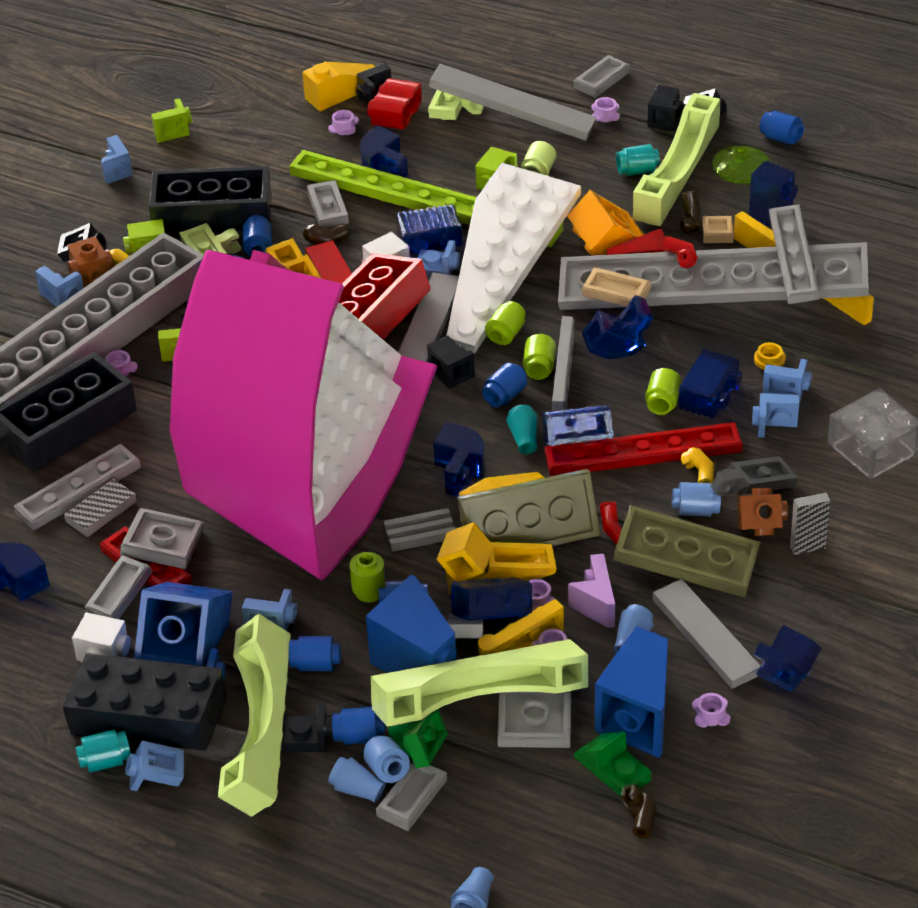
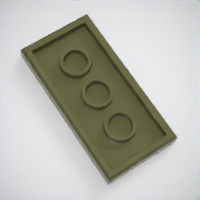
(535, 511)
(687, 551)

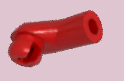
(684, 250)
(610, 521)

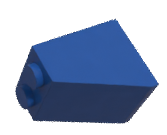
(181, 622)
(408, 630)
(633, 692)

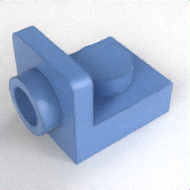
(117, 161)
(440, 262)
(55, 288)
(787, 380)
(775, 411)
(280, 613)
(155, 764)

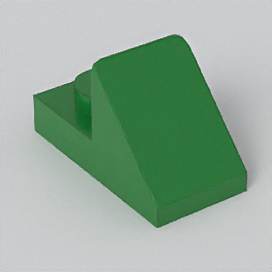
(420, 738)
(611, 762)

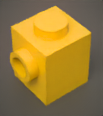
(465, 552)

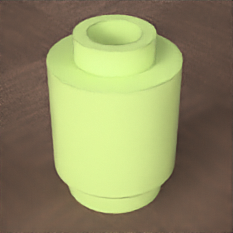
(539, 158)

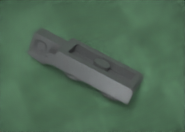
(755, 473)

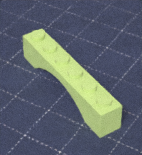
(659, 190)
(262, 658)
(418, 691)

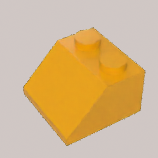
(602, 224)

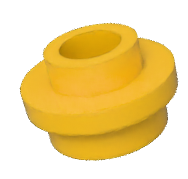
(769, 354)

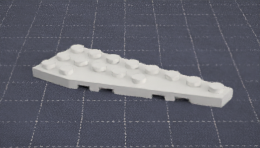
(505, 238)

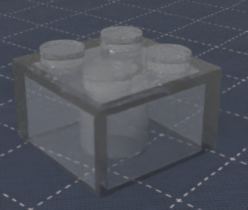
(874, 433)

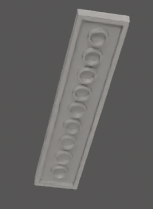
(717, 275)

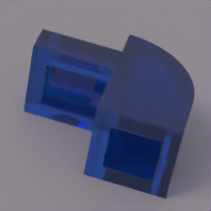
(382, 152)
(618, 336)
(461, 454)
(22, 570)
(787, 659)

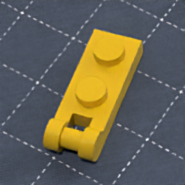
(524, 631)

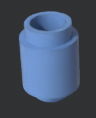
(695, 499)
(386, 759)

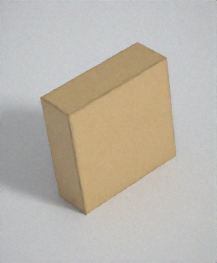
(717, 229)

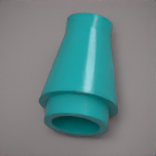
(523, 425)

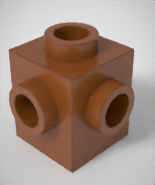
(89, 259)
(749, 516)

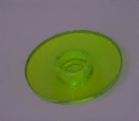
(738, 163)

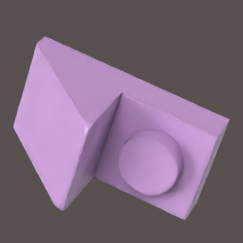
(594, 595)

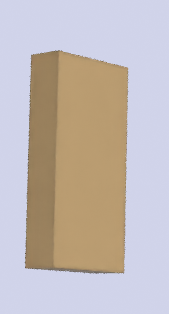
(614, 287)

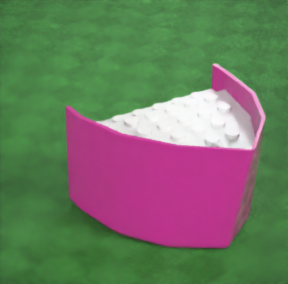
(288, 408)

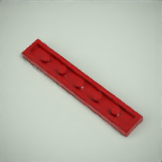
(642, 449)

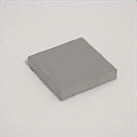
(162, 538)
(534, 719)

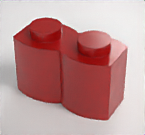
(395, 103)

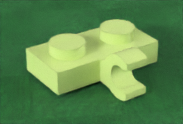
(448, 106)
(202, 239)

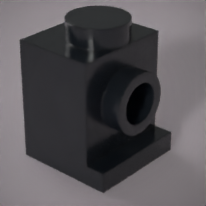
(664, 108)
(452, 361)

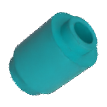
(637, 160)
(103, 750)

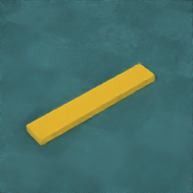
(756, 235)

